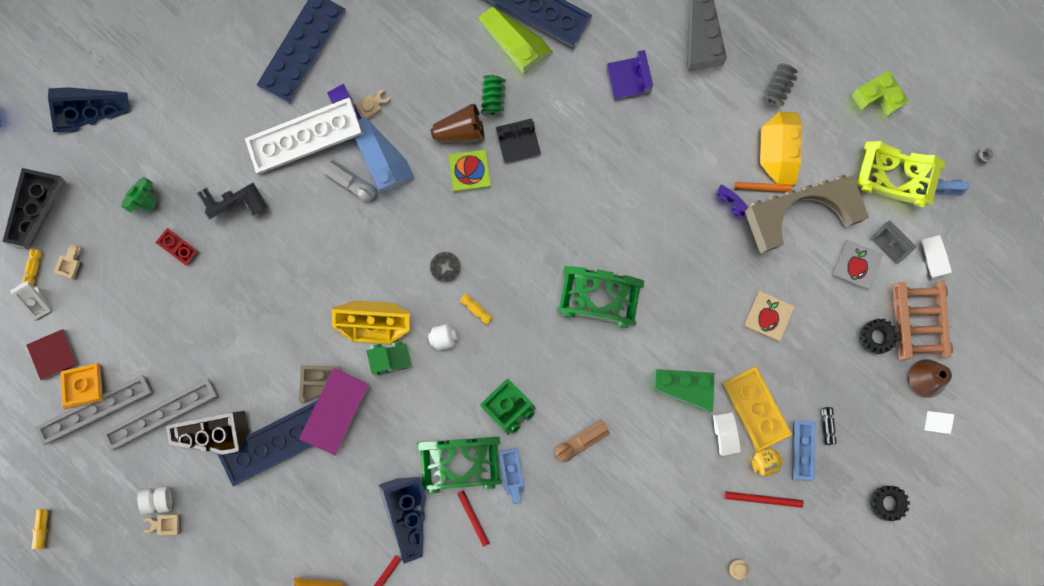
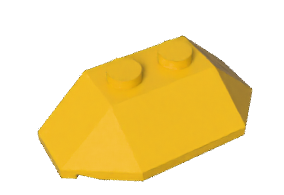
(782, 147)
(371, 321)

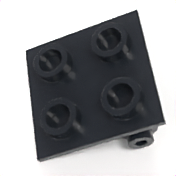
(518, 140)

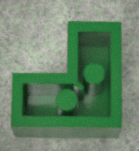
(389, 360)

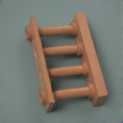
(905, 330)

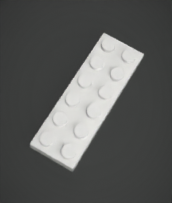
(303, 136)

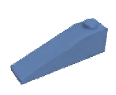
(382, 158)

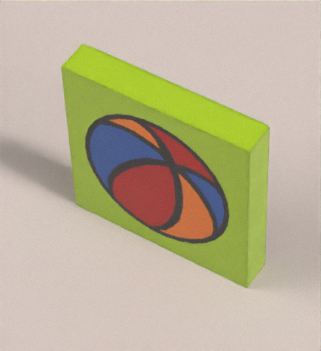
(469, 170)

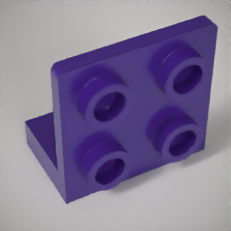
(630, 76)

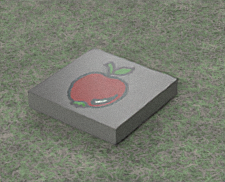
(858, 264)

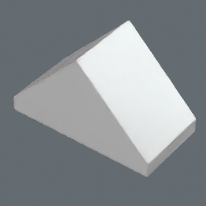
(945, 424)

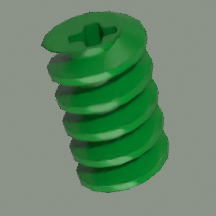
(492, 95)

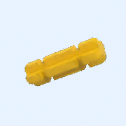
(32, 266)
(476, 309)

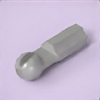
(350, 180)

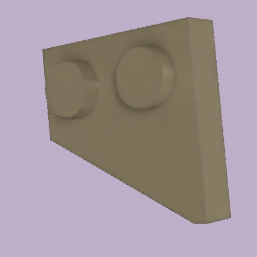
(313, 381)

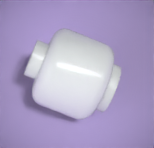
(443, 337)

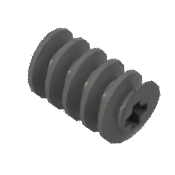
(780, 84)

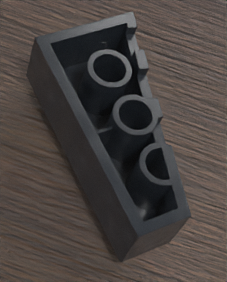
(30, 205)

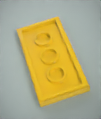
(756, 409)

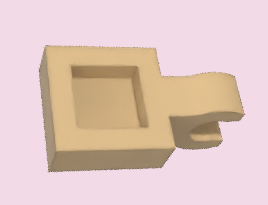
(68, 265)

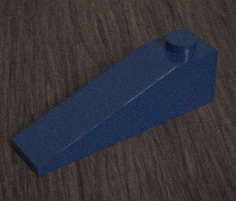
(405, 510)

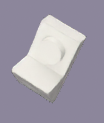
(30, 300)

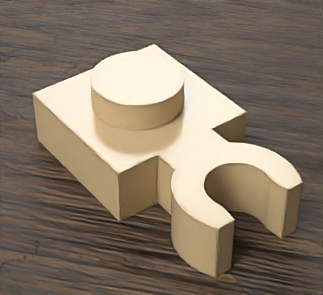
(371, 106)
(165, 524)

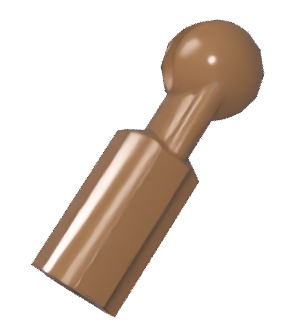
(582, 441)

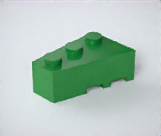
(686, 386)

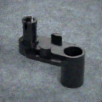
(249, 195)

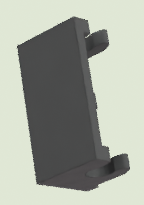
(893, 242)

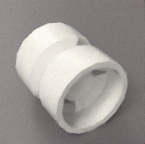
(151, 500)

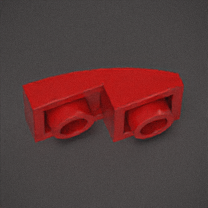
(176, 246)

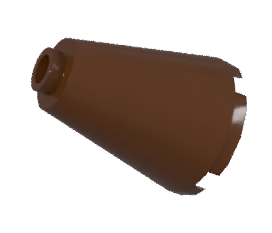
(460, 126)
(929, 377)

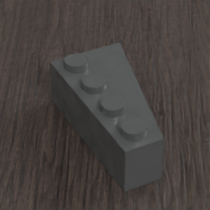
(705, 36)

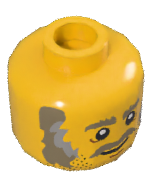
(767, 462)

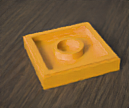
(81, 386)

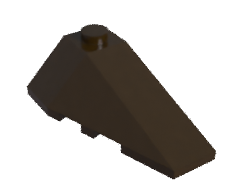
(215, 434)

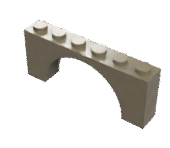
(838, 195)

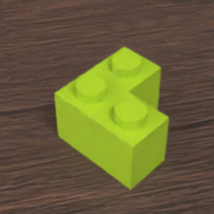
(883, 90)

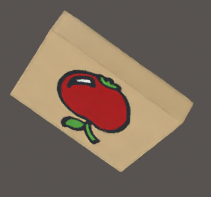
(769, 316)

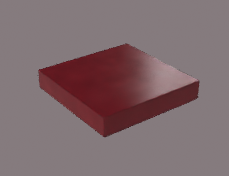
(52, 354)

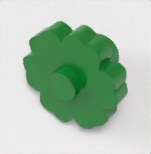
(139, 196)

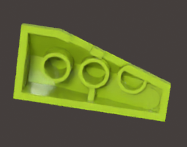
(518, 42)

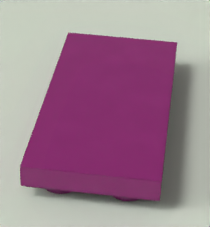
(334, 411)

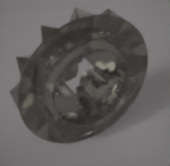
(442, 258)

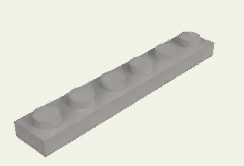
(88, 413)
(159, 414)

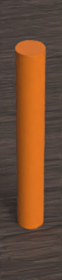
(762, 186)

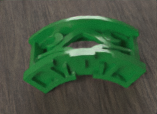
(624, 283)
(480, 446)

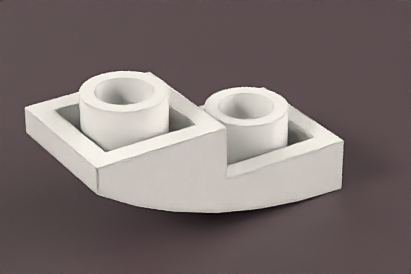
(936, 257)
(727, 433)

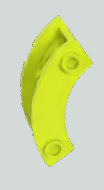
(923, 163)

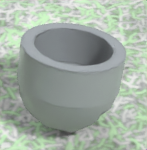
(987, 150)

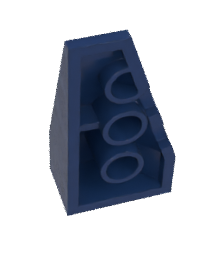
(79, 106)

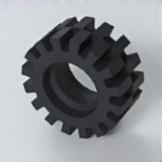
(889, 331)
(900, 497)

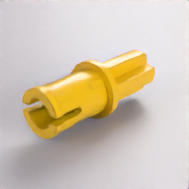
(39, 529)

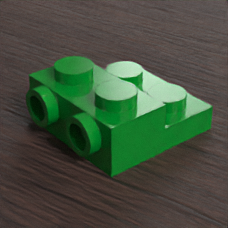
(508, 407)

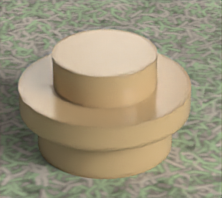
(739, 569)

